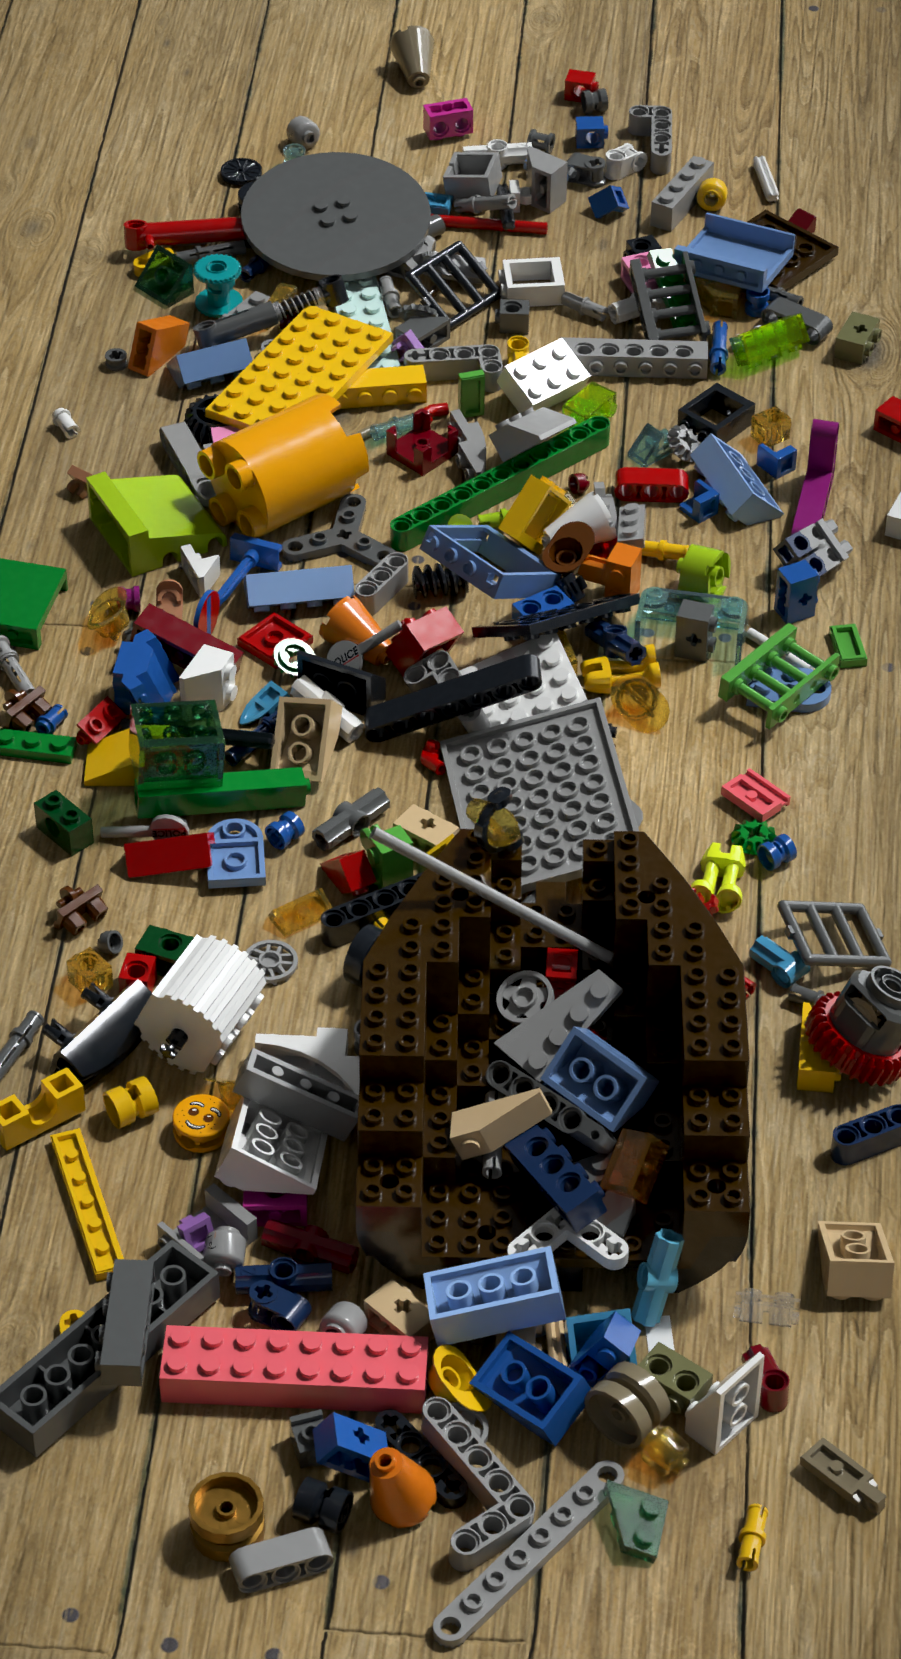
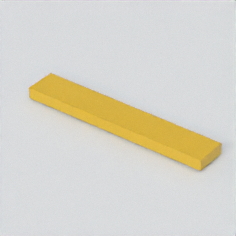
(86, 1201)

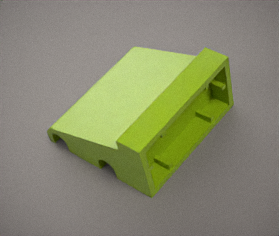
(149, 519)

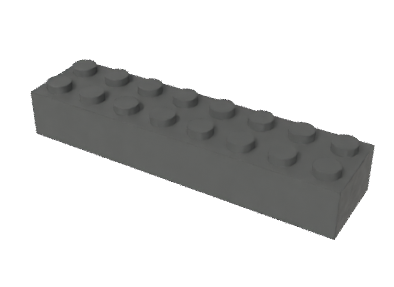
(62, 1380)

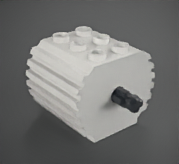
(202, 1004)

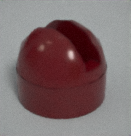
(578, 483)

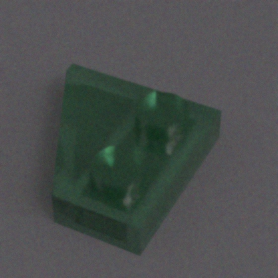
(637, 1519)

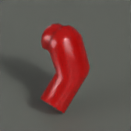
(437, 409)
(430, 757)

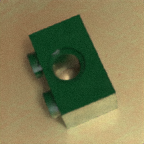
(64, 822)
(164, 945)

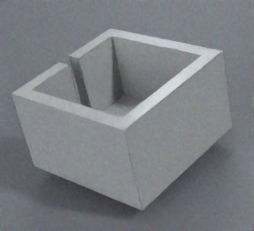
(472, 174)

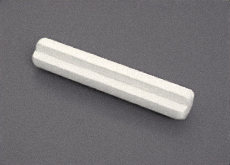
(766, 179)

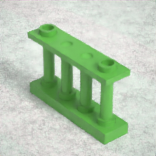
(769, 655)

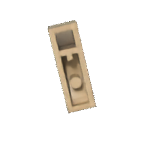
(494, 1123)

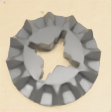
(681, 447)

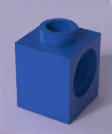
(590, 124)

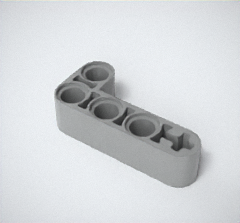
(657, 123)
(447, 362)
(437, 669)

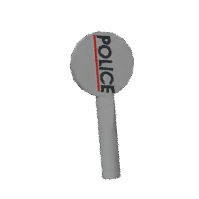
(352, 654)
(161, 827)

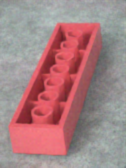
(294, 1369)

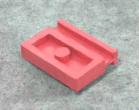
(755, 795)

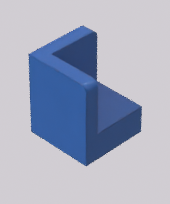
(608, 200)
(777, 463)
(703, 504)

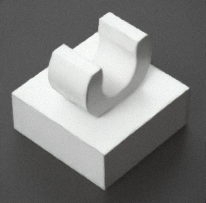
(522, 194)

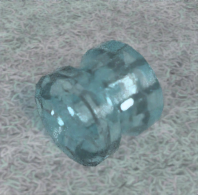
(293, 151)

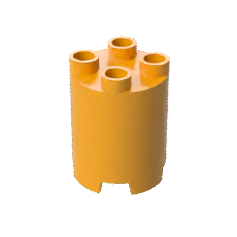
(283, 467)

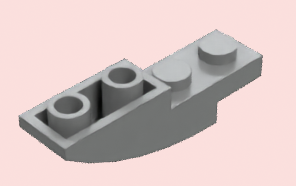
(471, 445)

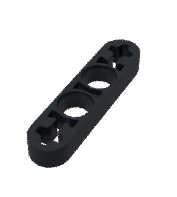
(424, 1456)

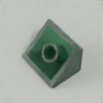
(166, 277)

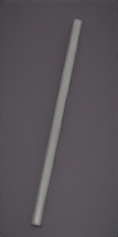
(491, 894)

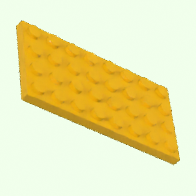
(309, 357)

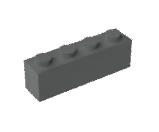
(127, 1322)

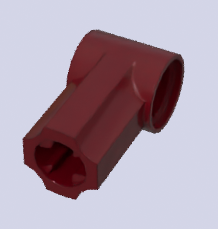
(774, 1381)

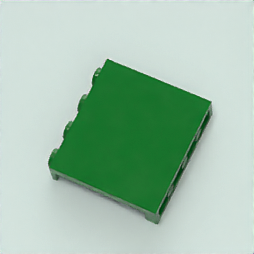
(26, 599)

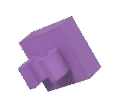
(405, 342)
(195, 1230)

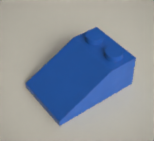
(532, 1388)

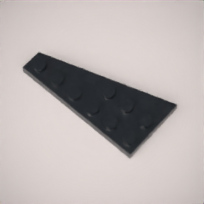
(549, 621)

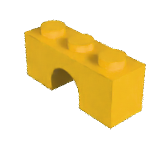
(58, 1101)

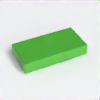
(471, 393)
(848, 644)

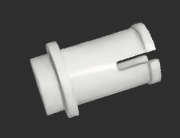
(62, 418)

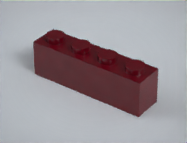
(178, 637)

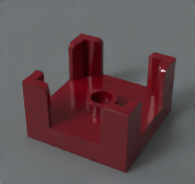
(422, 447)

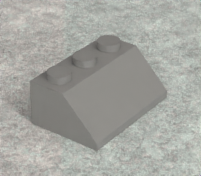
(528, 430)

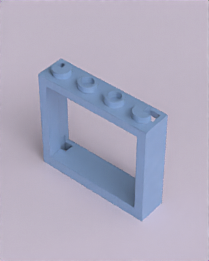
(455, 547)

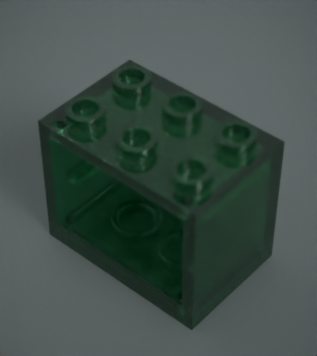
(176, 745)

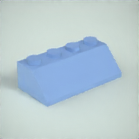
(735, 481)
(298, 587)
(494, 1296)

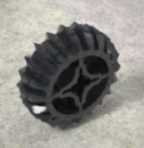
(197, 422)

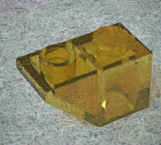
(719, 298)

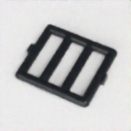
(444, 257)

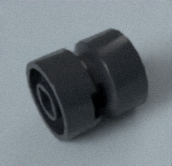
(322, 1505)

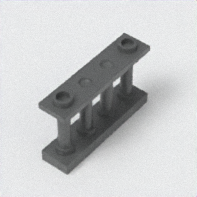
(650, 315)

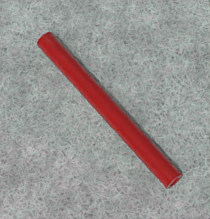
(493, 224)

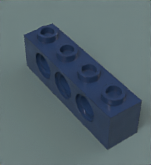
(557, 1177)

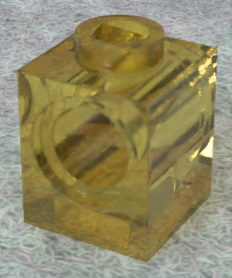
(770, 426)
(89, 968)

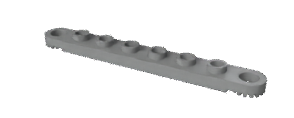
(526, 1556)

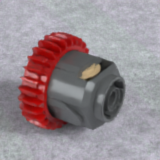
(861, 1026)

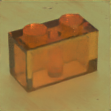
(634, 1165)

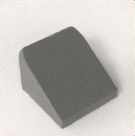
(619, 1214)

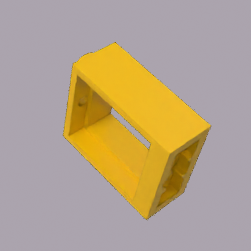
(533, 511)

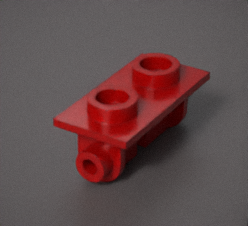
(99, 722)

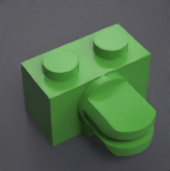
(386, 863)

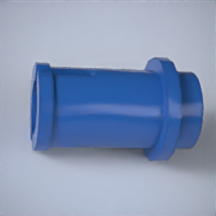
(48, 722)

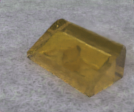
(300, 912)

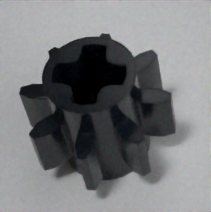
(572, 586)

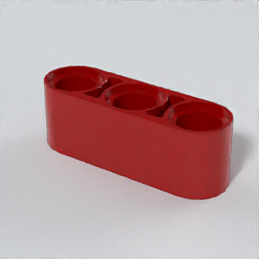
(651, 484)

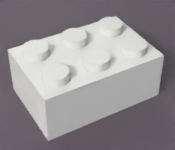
(543, 377)

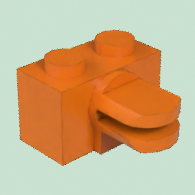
(618, 572)

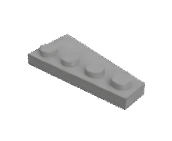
(540, 1036)

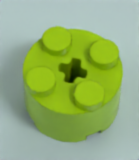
(703, 570)

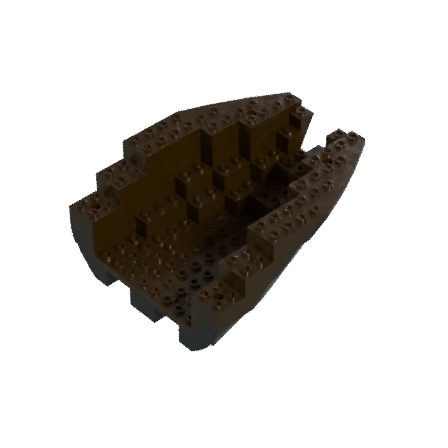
(433, 1036)

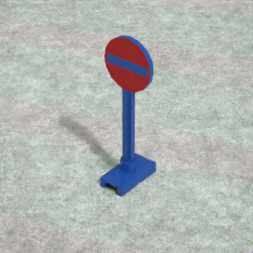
(250, 553)

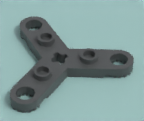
(332, 541)

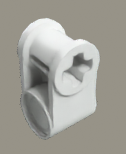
(623, 162)

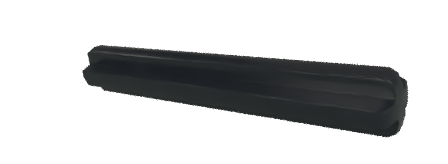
(507, 215)

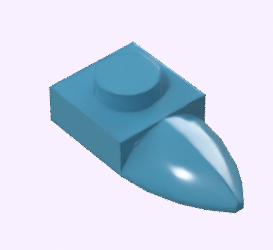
(263, 703)

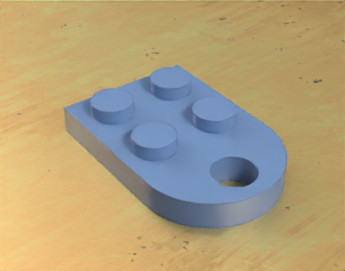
(811, 704)
(237, 857)

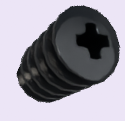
(437, 579)

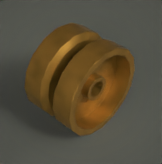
(225, 1514)

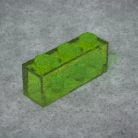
(769, 340)

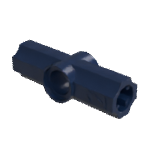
(615, 641)
(287, 1275)

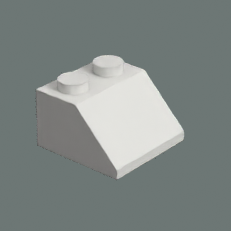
(210, 677)

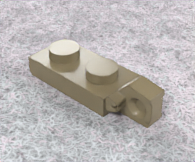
(843, 1476)

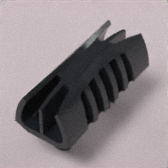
(105, 1038)

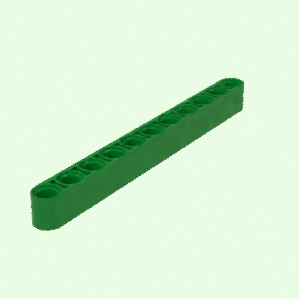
(501, 481)

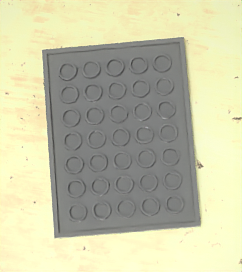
(560, 782)

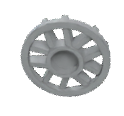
(274, 961)

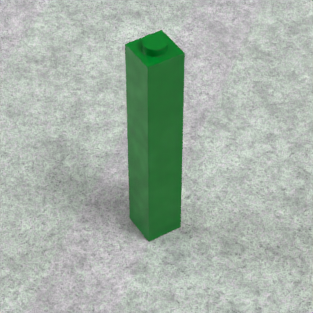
(239, 793)

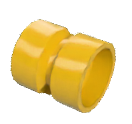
(134, 1100)

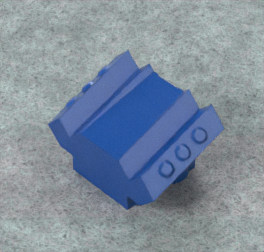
(143, 673)

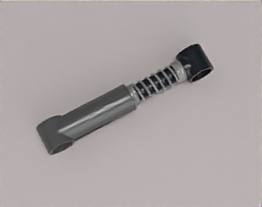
(210, 333)

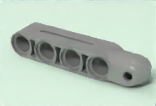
(183, 452)

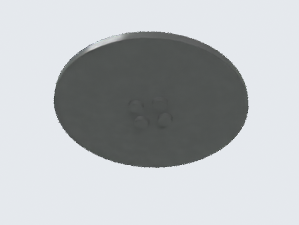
(335, 216)

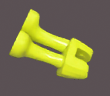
(725, 865)

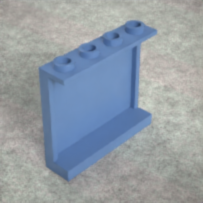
(738, 252)

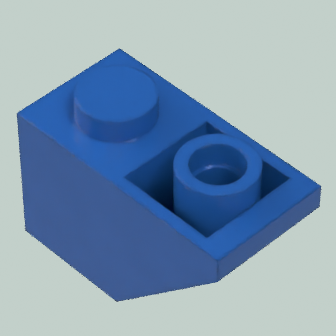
(606, 1347)

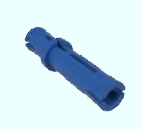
(719, 353)

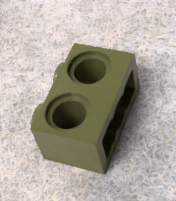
(677, 1375)

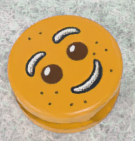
(200, 1123)

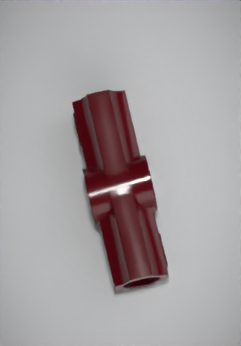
(310, 1245)

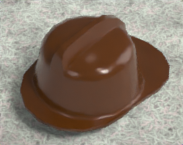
(569, 548)

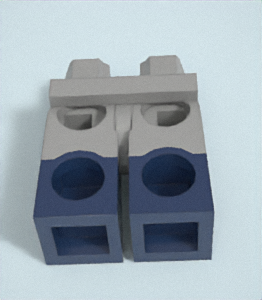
(819, 543)

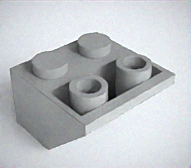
(546, 180)

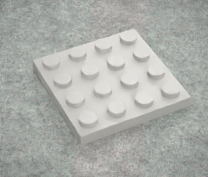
(559, 681)

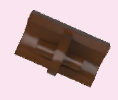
(20, 705)
(75, 904)

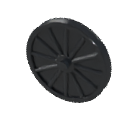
(241, 171)

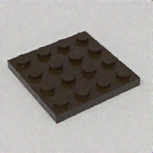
(808, 254)

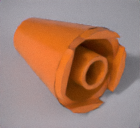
(353, 623)
(399, 1489)

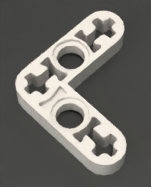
(595, 1248)

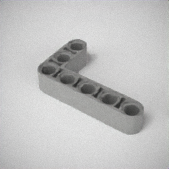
(480, 1481)

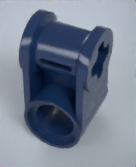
(280, 1310)

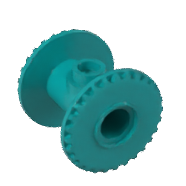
(220, 275)

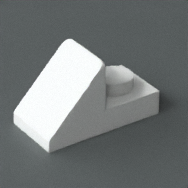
(200, 571)

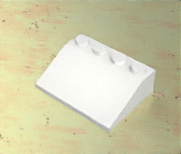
(270, 1151)

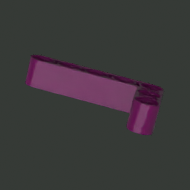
(819, 474)

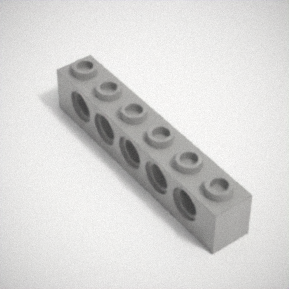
(641, 357)

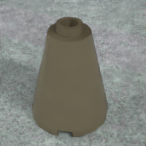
(414, 54)

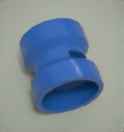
(756, 302)
(283, 831)
(774, 853)

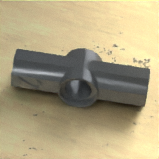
(350, 819)

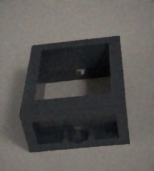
(723, 400)

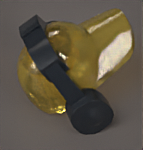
(495, 825)

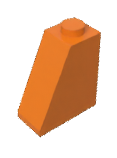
(156, 343)

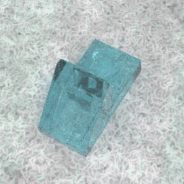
(650, 446)

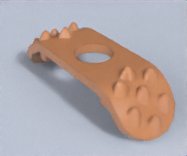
(170, 597)

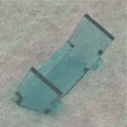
(665, 603)

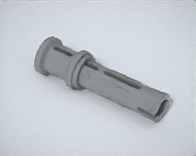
(12, 656)

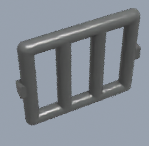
(830, 955)

